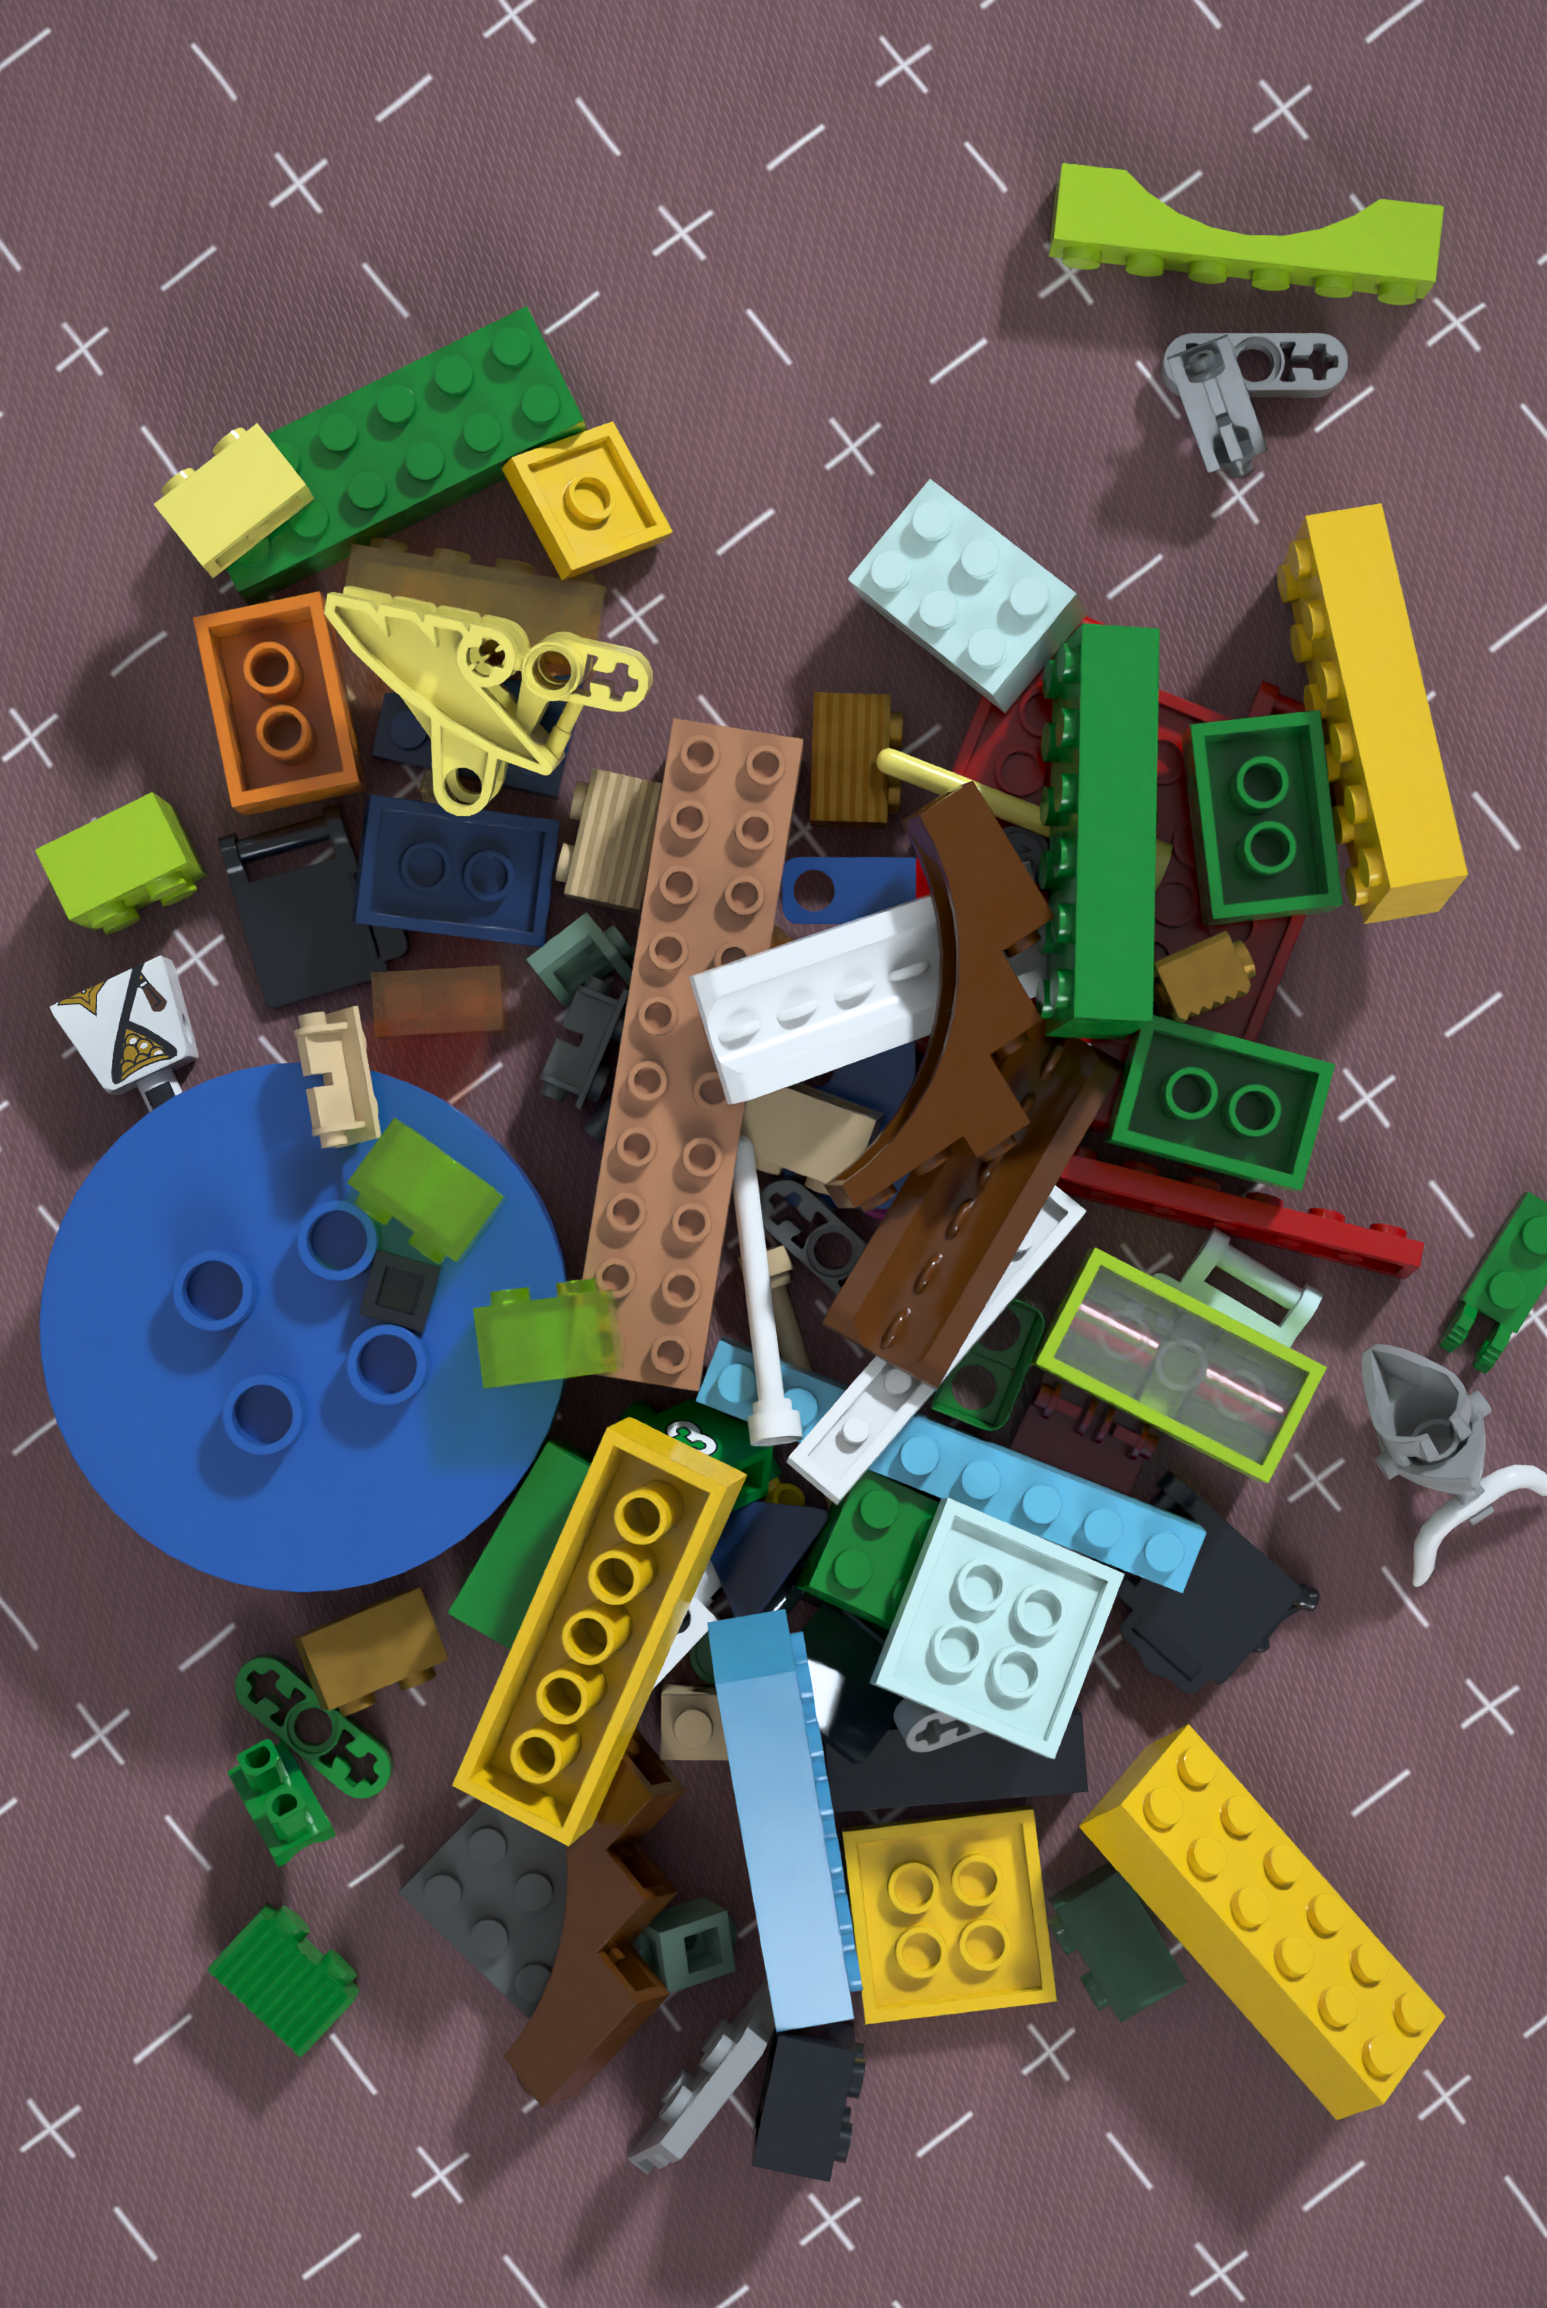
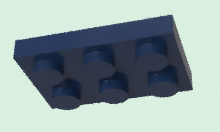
(455, 873)

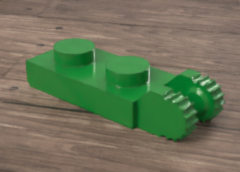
(1504, 1282)

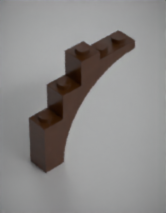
(958, 1095)

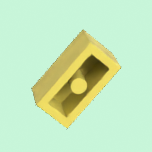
(233, 498)

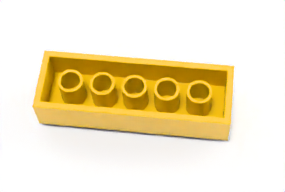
(1373, 715)
(599, 1629)
(1263, 1923)

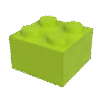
(123, 864)

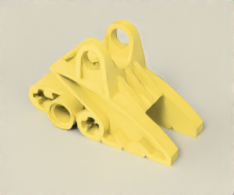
(460, 696)

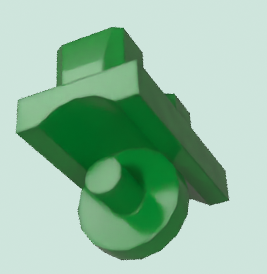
(279, 1800)

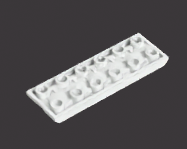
(830, 998)

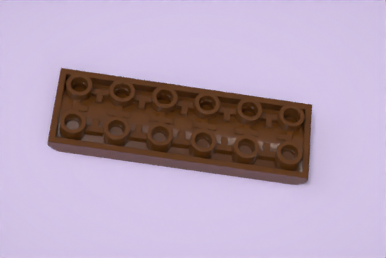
(965, 1220)

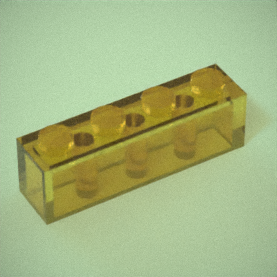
(507, 591)

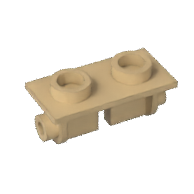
(345, 1107)

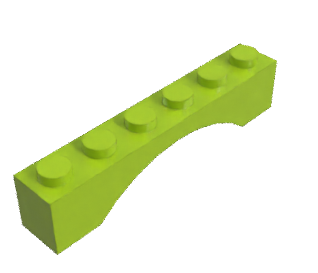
(1114, 220)

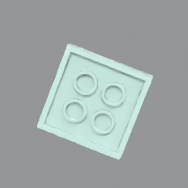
(997, 1628)

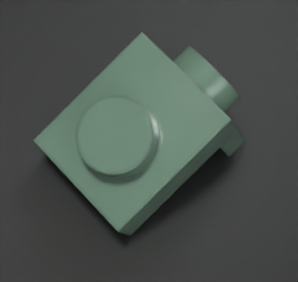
(581, 952)

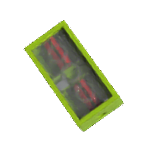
(1178, 1365)

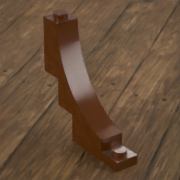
(599, 1980)

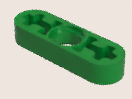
(339, 1770)

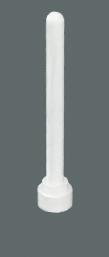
(773, 1416)

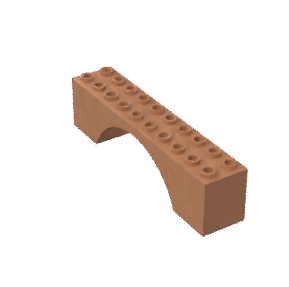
(669, 1123)

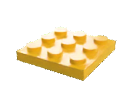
(949, 1914)

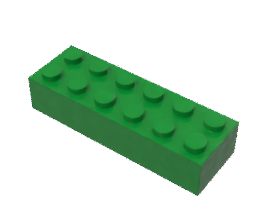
(411, 448)
(1100, 832)

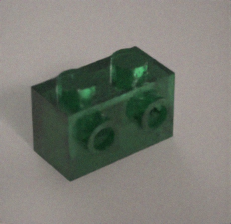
(1116, 1941)

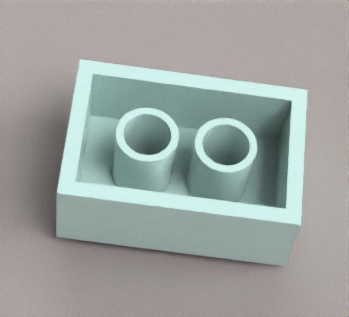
(968, 595)

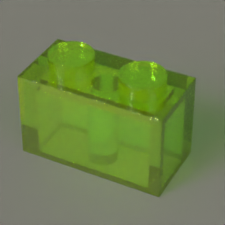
(426, 1192)
(548, 1336)

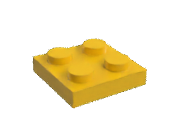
(587, 500)

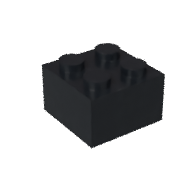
(803, 2100)

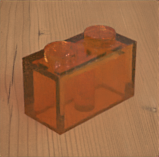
(440, 1003)

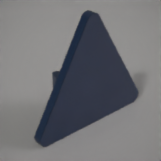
(761, 1550)

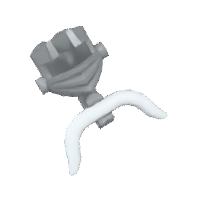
(1437, 1440)

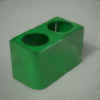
(998, 1363)

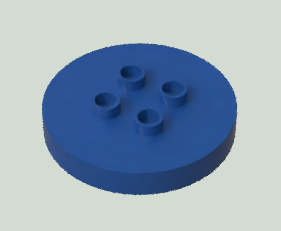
(221, 1355)

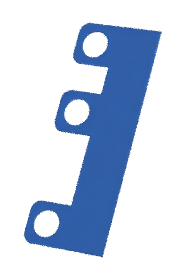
(860, 889)

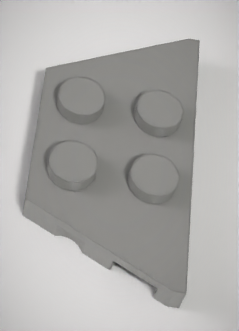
(697, 2097)

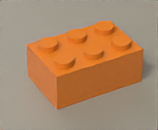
(280, 704)

